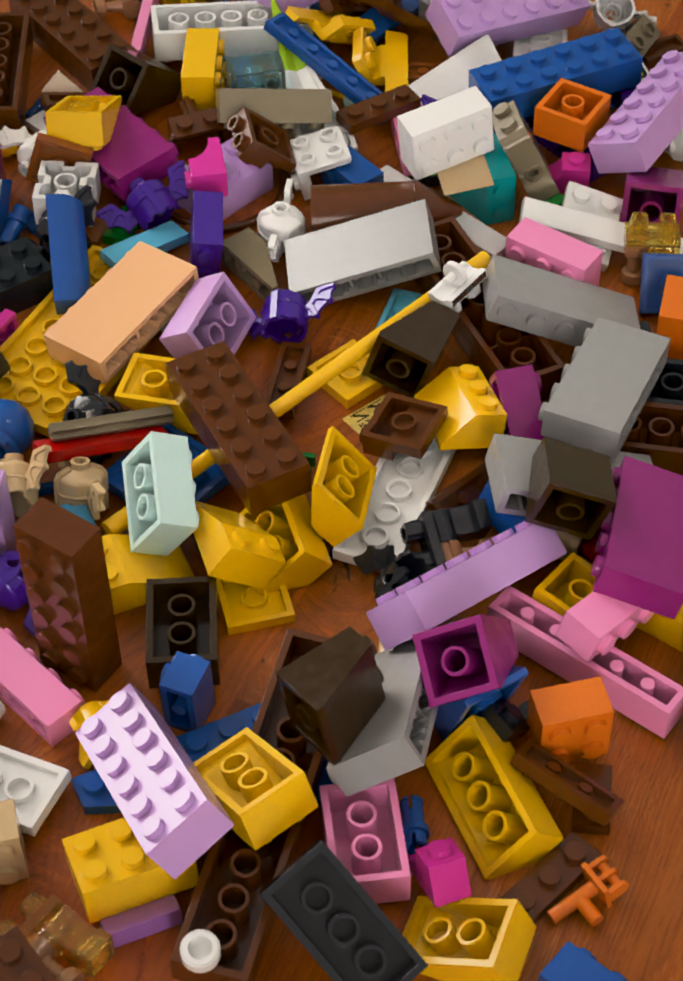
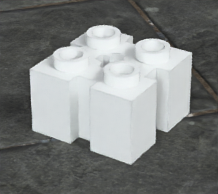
(62, 179)

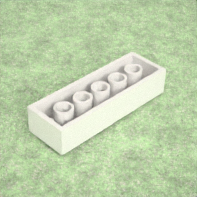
(238, 22)

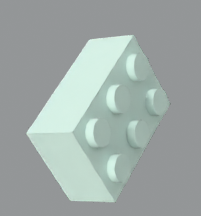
(159, 494)

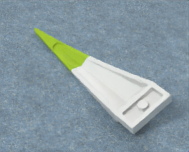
(301, 76)

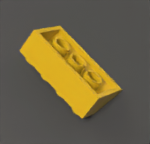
(492, 800)

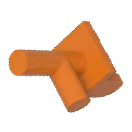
(594, 886)

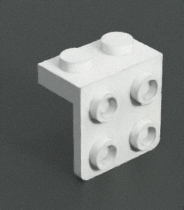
(316, 154)

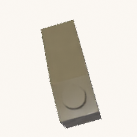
(250, 261)

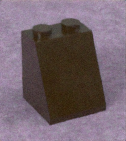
(137, 78)
(411, 348)
(569, 489)
(333, 692)

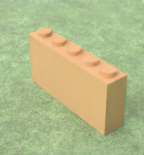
(121, 311)

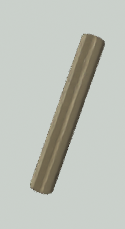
(110, 423)

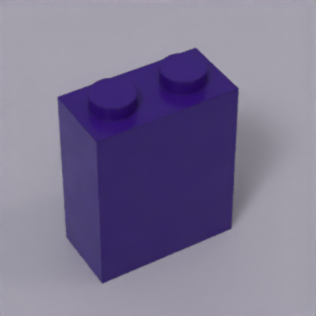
(206, 232)

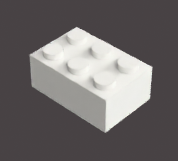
(446, 132)

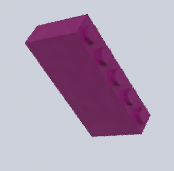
(132, 152)
(643, 540)

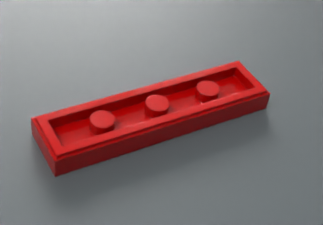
(95, 445)

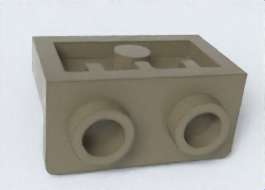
(641, 34)

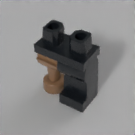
(443, 530)

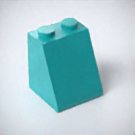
(494, 202)

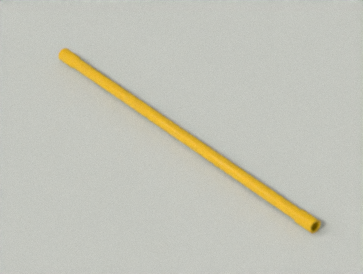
(118, 521)

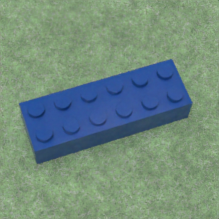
(596, 61)

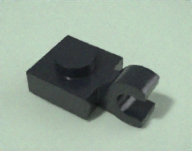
(507, 719)

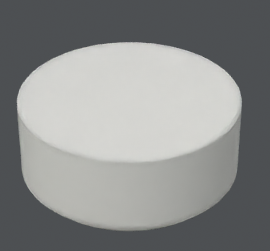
(200, 951)

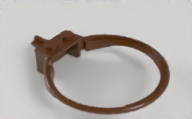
(202, 123)

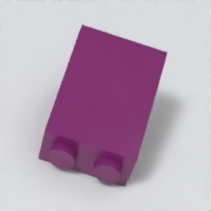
(653, 193)
(465, 657)

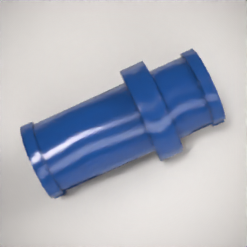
(16, 222)
(414, 826)

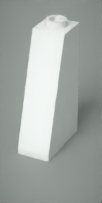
(453, 74)

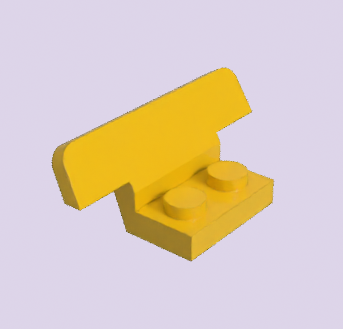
(329, 27)
(381, 63)

